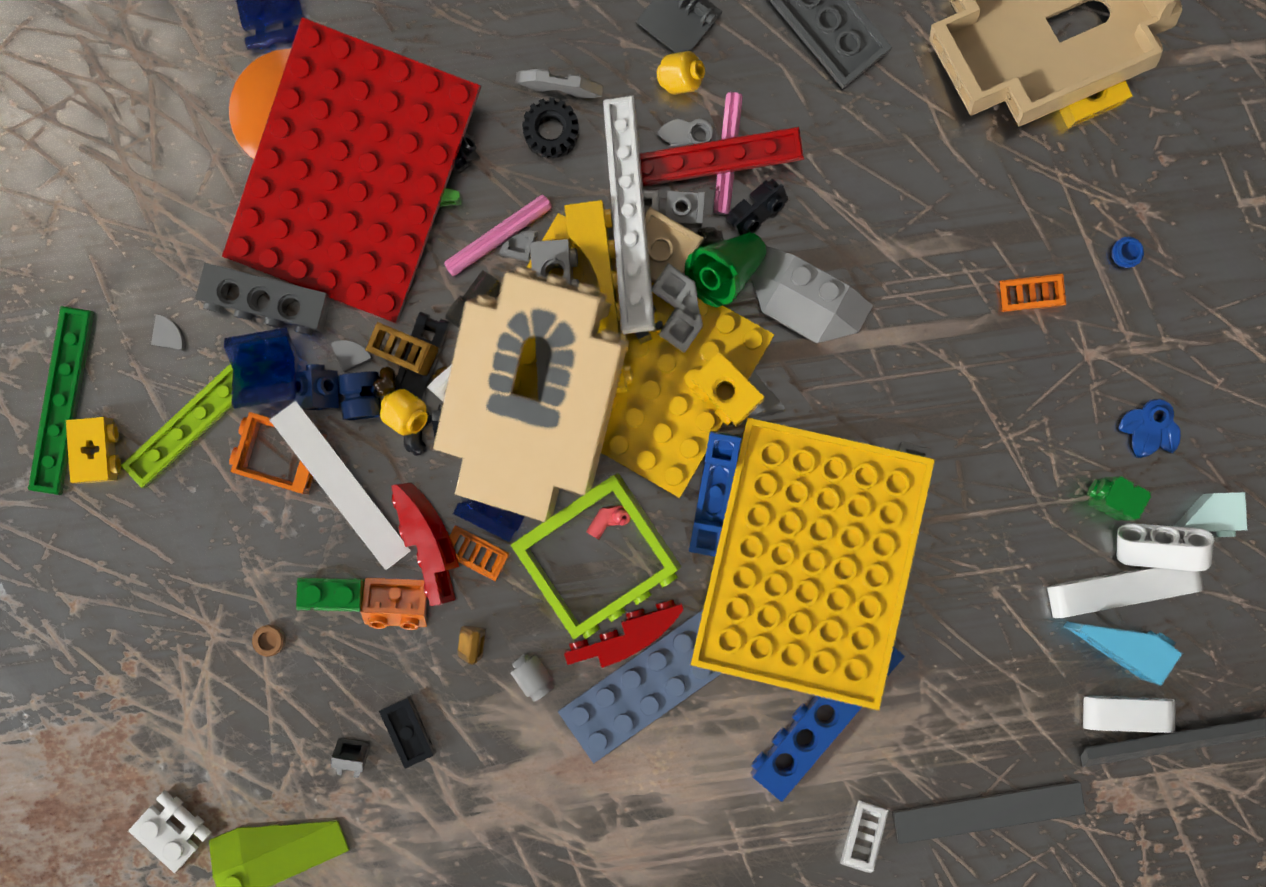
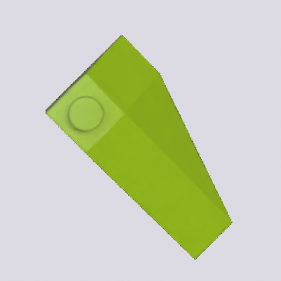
(273, 852)

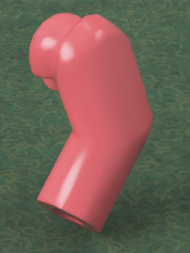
(606, 517)

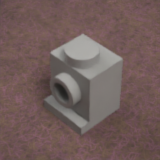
(692, 216)

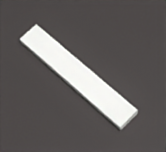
(339, 485)

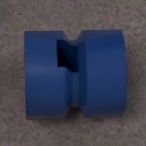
(356, 406)

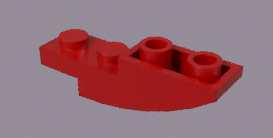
(424, 528)
(639, 632)

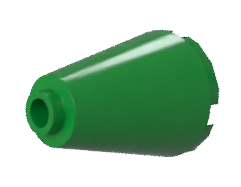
(725, 267)

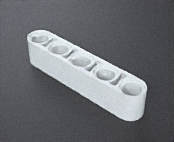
(1121, 590)

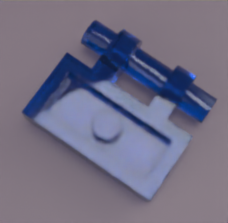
(263, 13)

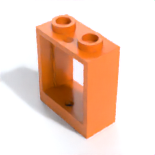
(241, 456)

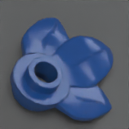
(1151, 433)

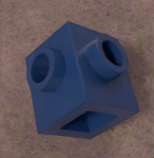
(317, 388)

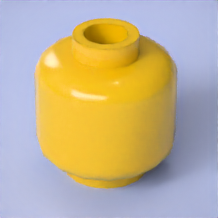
(680, 72)
(403, 412)

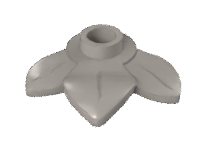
(681, 133)

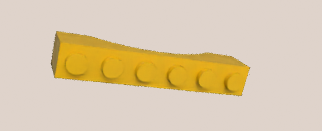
(589, 233)

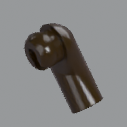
(386, 381)

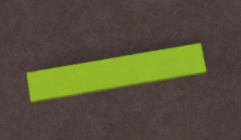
(181, 430)

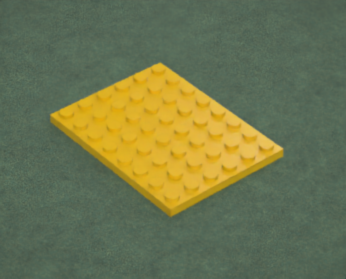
(660, 422)
(813, 563)

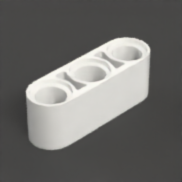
(1165, 547)
(1129, 714)

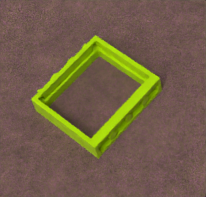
(637, 594)

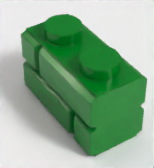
(1118, 498)
(329, 594)

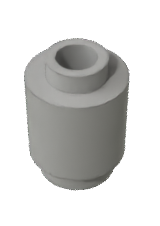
(532, 676)

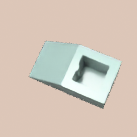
(1217, 513)

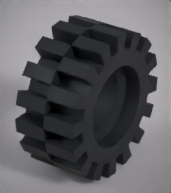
(547, 109)

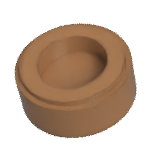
(268, 640)

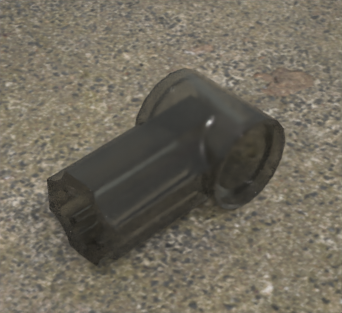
(483, 285)

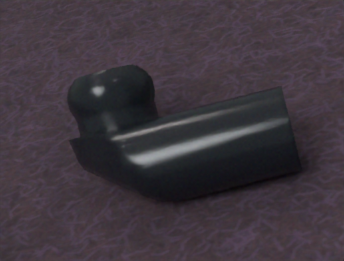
(413, 442)

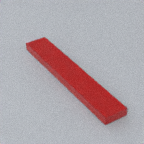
(721, 156)

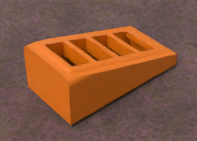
(1058, 280)
(499, 563)

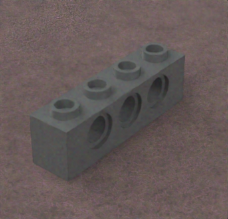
(217, 280)

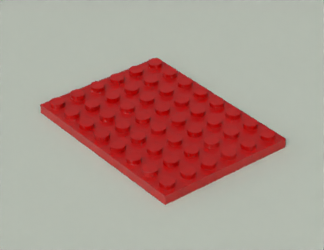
(350, 170)

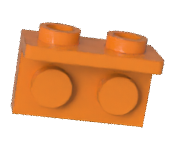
(394, 603)

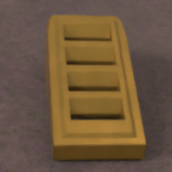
(421, 354)
(471, 644)

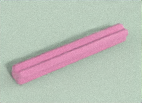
(730, 129)
(498, 235)

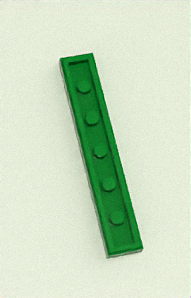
(60, 399)

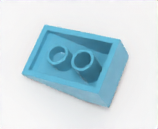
(1143, 654)

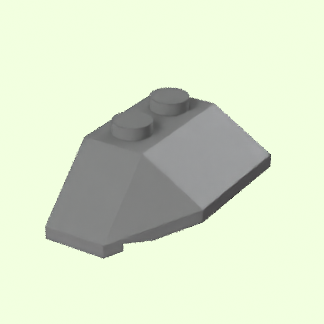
(807, 298)

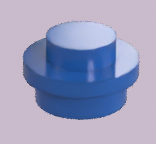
(1127, 252)

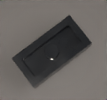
(406, 732)

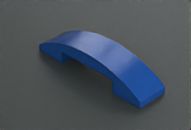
(714, 492)

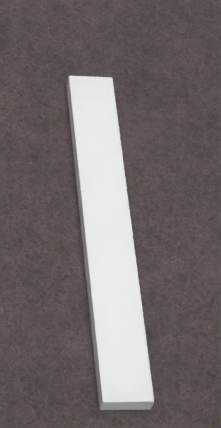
(628, 215)

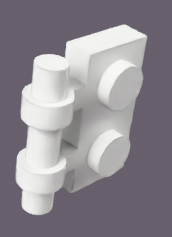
(163, 837)

